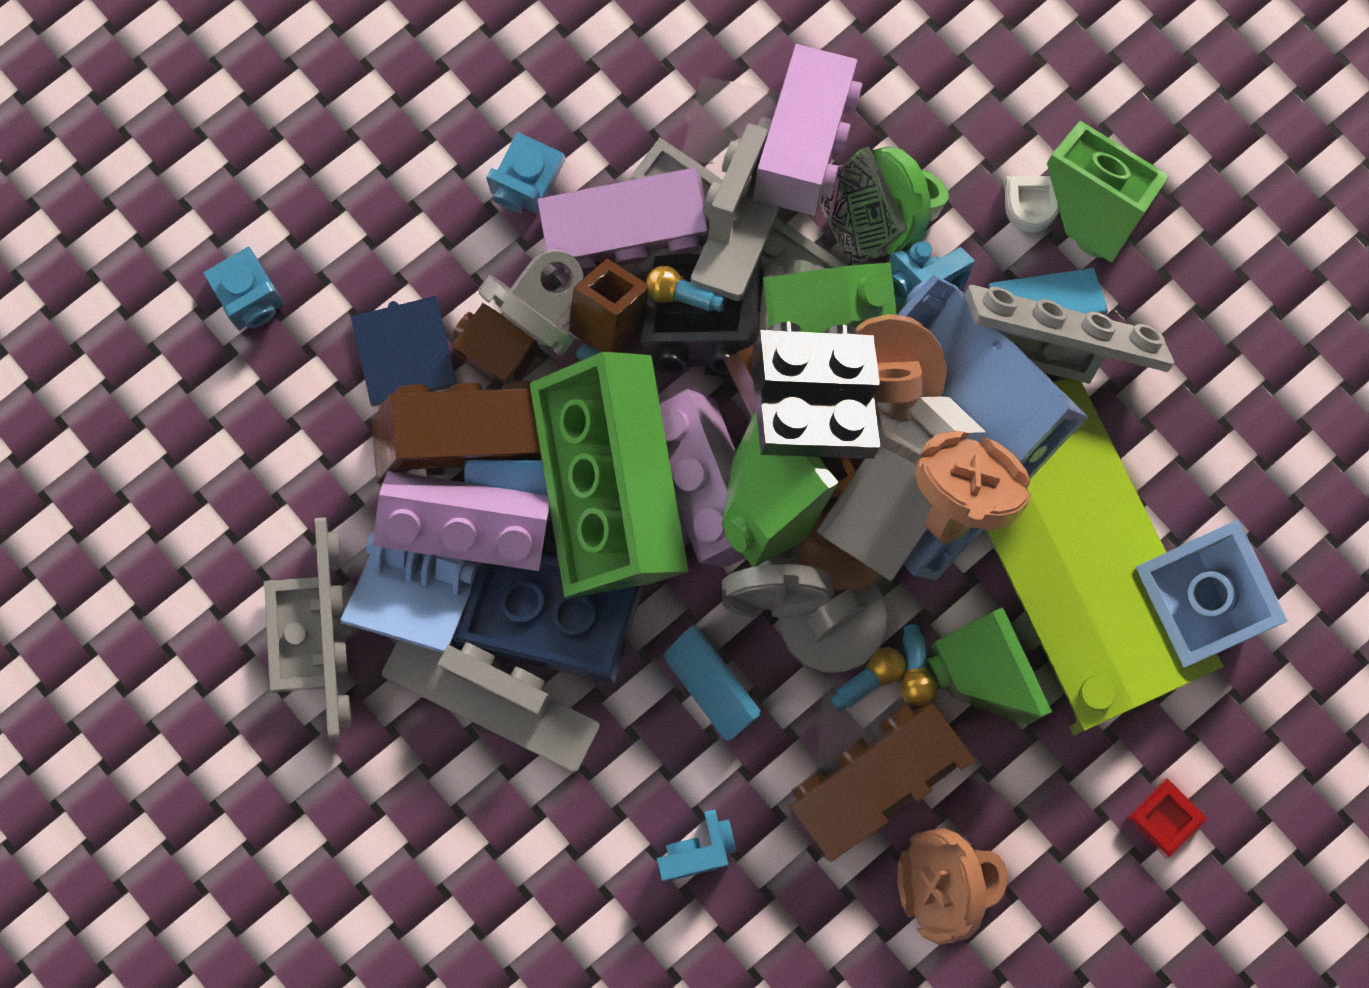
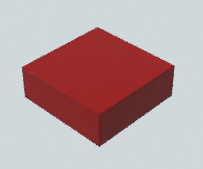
(1166, 818)

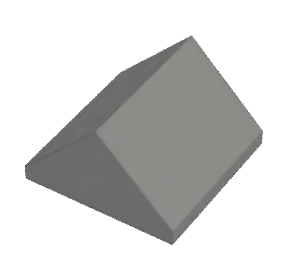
(879, 514)

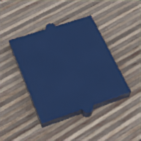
(403, 348)

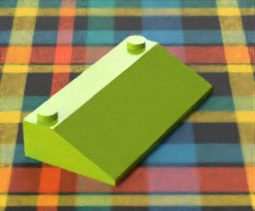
(1079, 579)

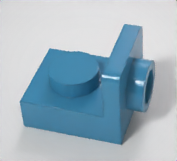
(525, 174)
(907, 274)
(244, 290)
(689, 858)

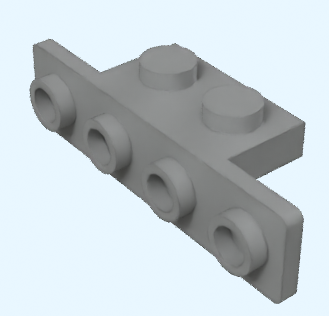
(736, 220)
(1064, 339)
(303, 633)
(494, 700)

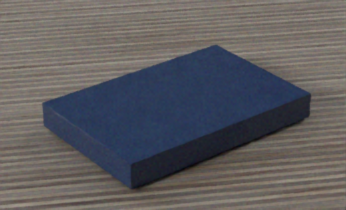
(529, 620)

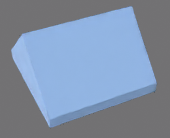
(1211, 593)

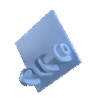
(411, 596)

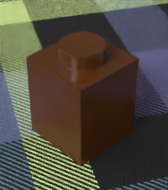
(608, 307)
(494, 345)

